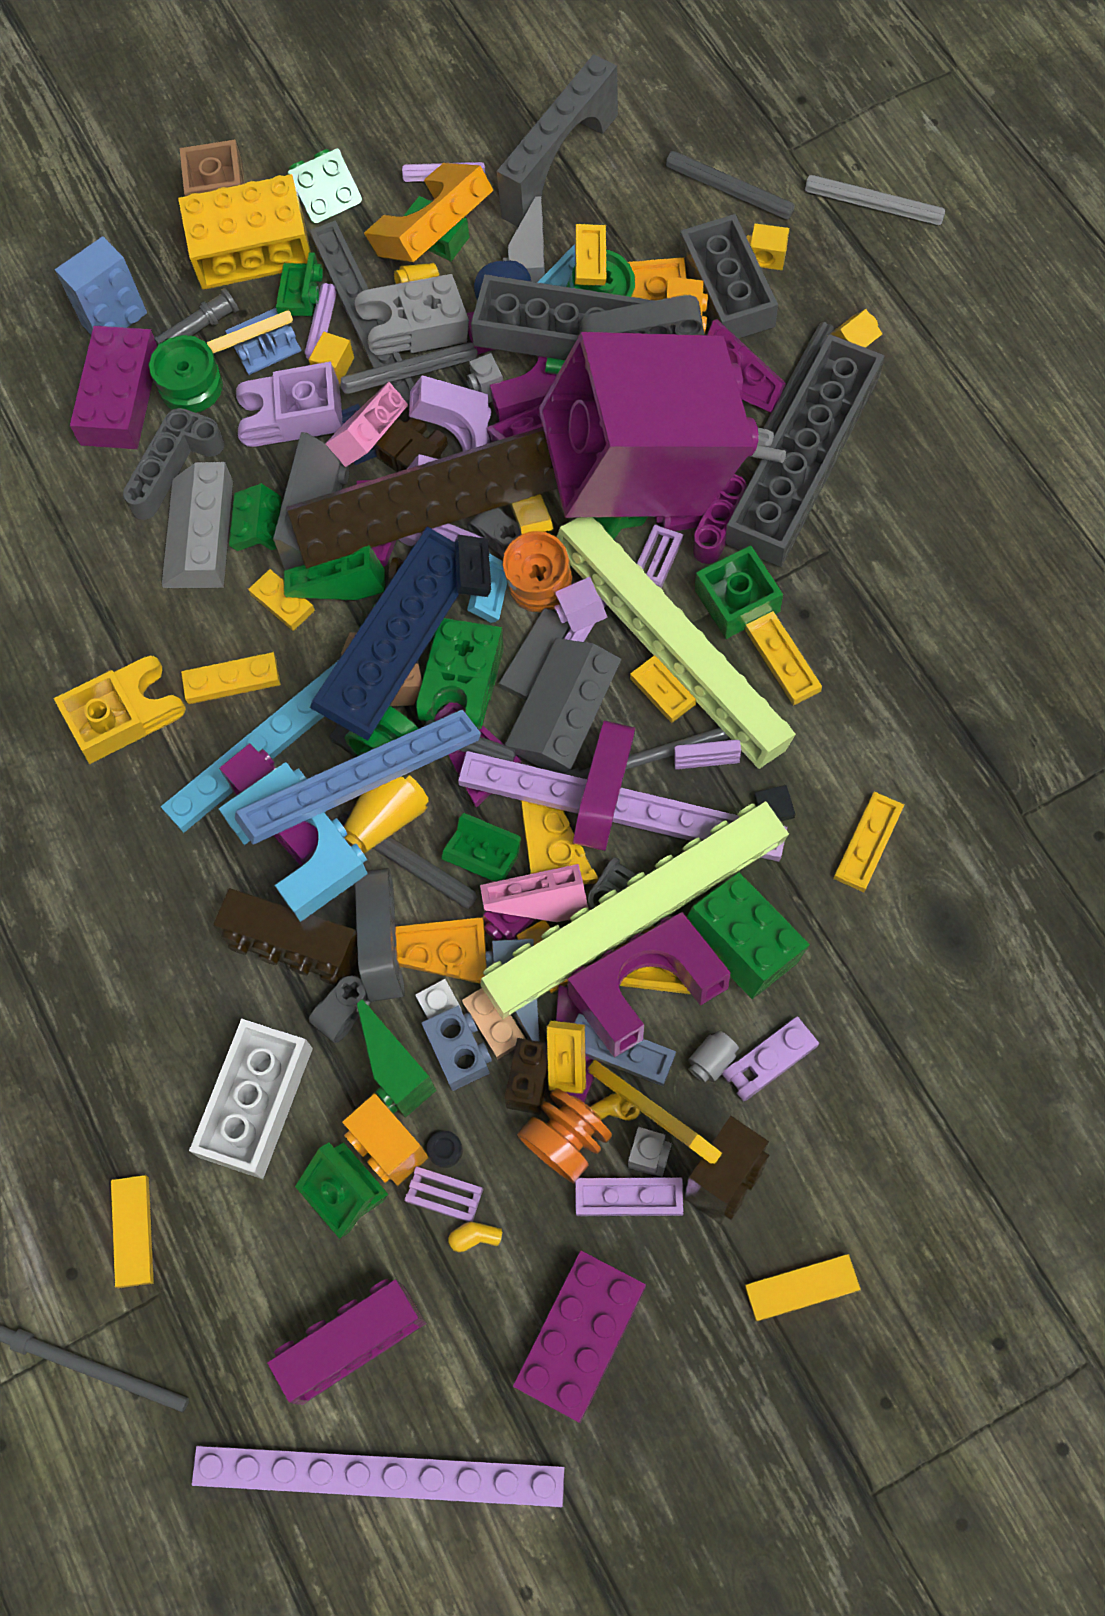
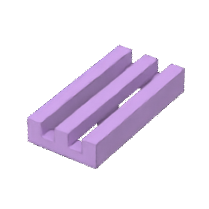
(667, 534)
(707, 754)
(415, 1185)

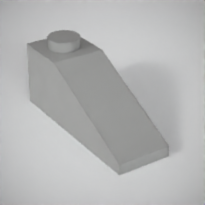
(528, 242)

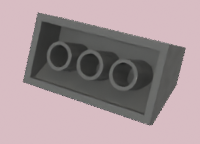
(313, 474)
(562, 704)

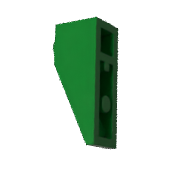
(343, 578)

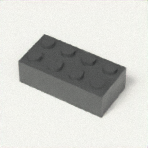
(730, 276)

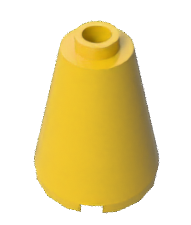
(384, 812)

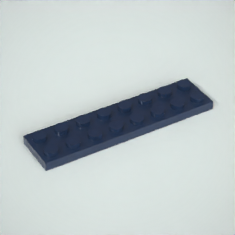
(391, 638)

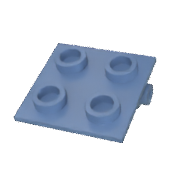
(266, 348)

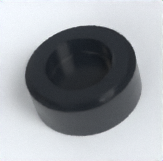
(444, 1149)

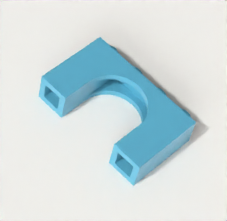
(332, 866)

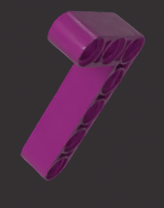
(715, 531)

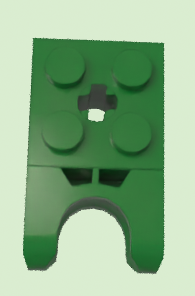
(461, 669)

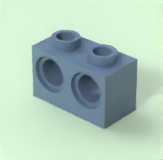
(451, 1049)

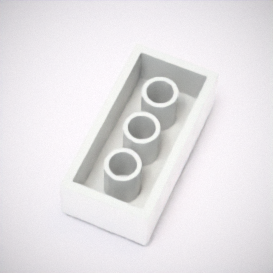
(251, 1099)

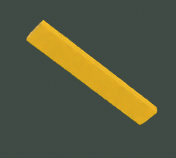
(655, 1112)

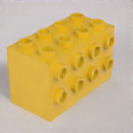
(244, 231)

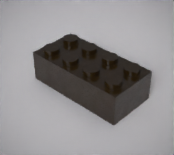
(278, 935)
(722, 1186)

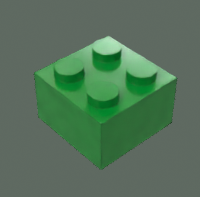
(738, 591)

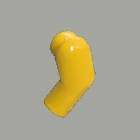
(615, 1106)
(472, 1234)

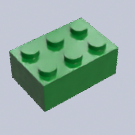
(747, 934)

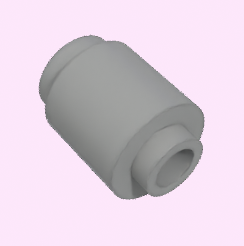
(713, 1057)

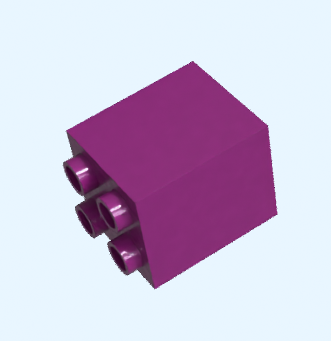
(646, 424)

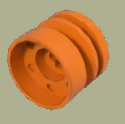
(534, 556)
(565, 1134)

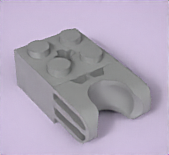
(416, 314)

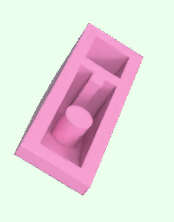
(541, 895)

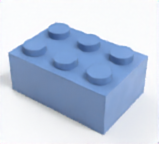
(101, 287)

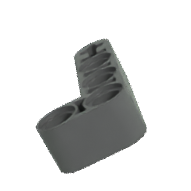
(666, 316)
(147, 492)
(377, 936)

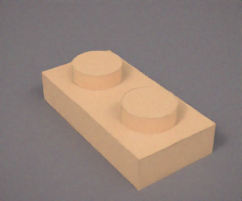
(498, 1033)

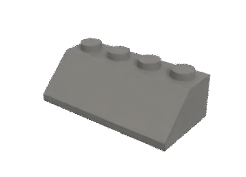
(198, 527)

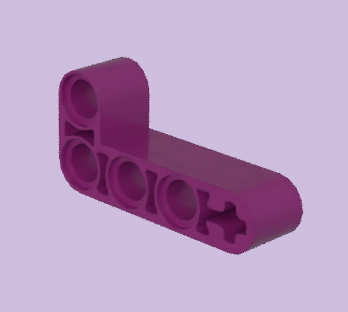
(603, 785)

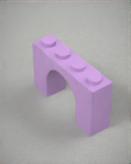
(453, 407)

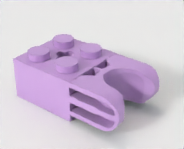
(290, 403)

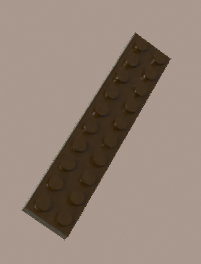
(422, 497)

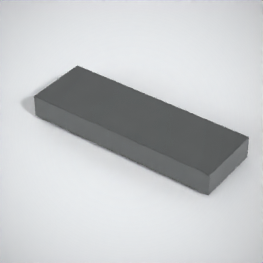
(532, 654)

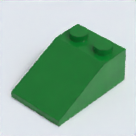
(400, 1077)

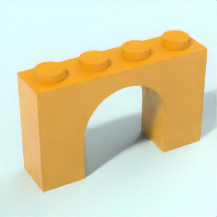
(456, 193)

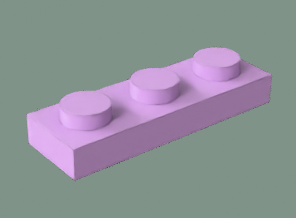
(629, 1197)

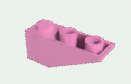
(367, 425)

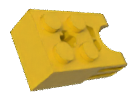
(122, 704)

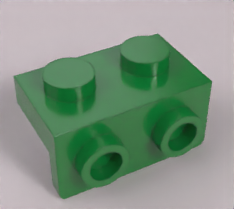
(299, 287)
(254, 517)
(482, 848)

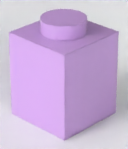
(580, 605)

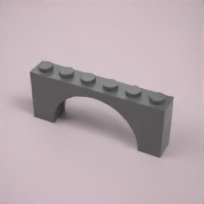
(586, 100)

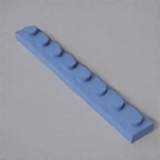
(356, 777)

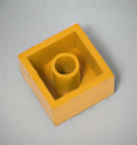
(379, 1133)

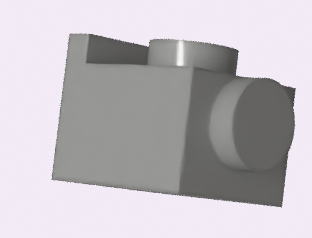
(483, 374)
(649, 1152)

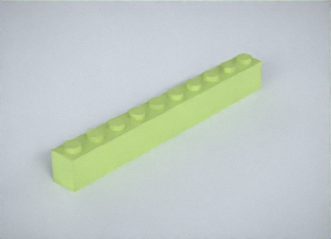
(676, 641)
(632, 910)

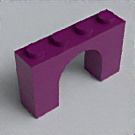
(518, 393)
(670, 946)

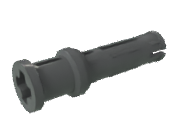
(207, 314)

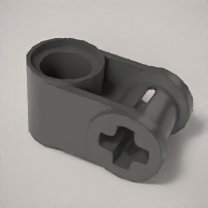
(497, 528)
(613, 878)
(338, 1010)

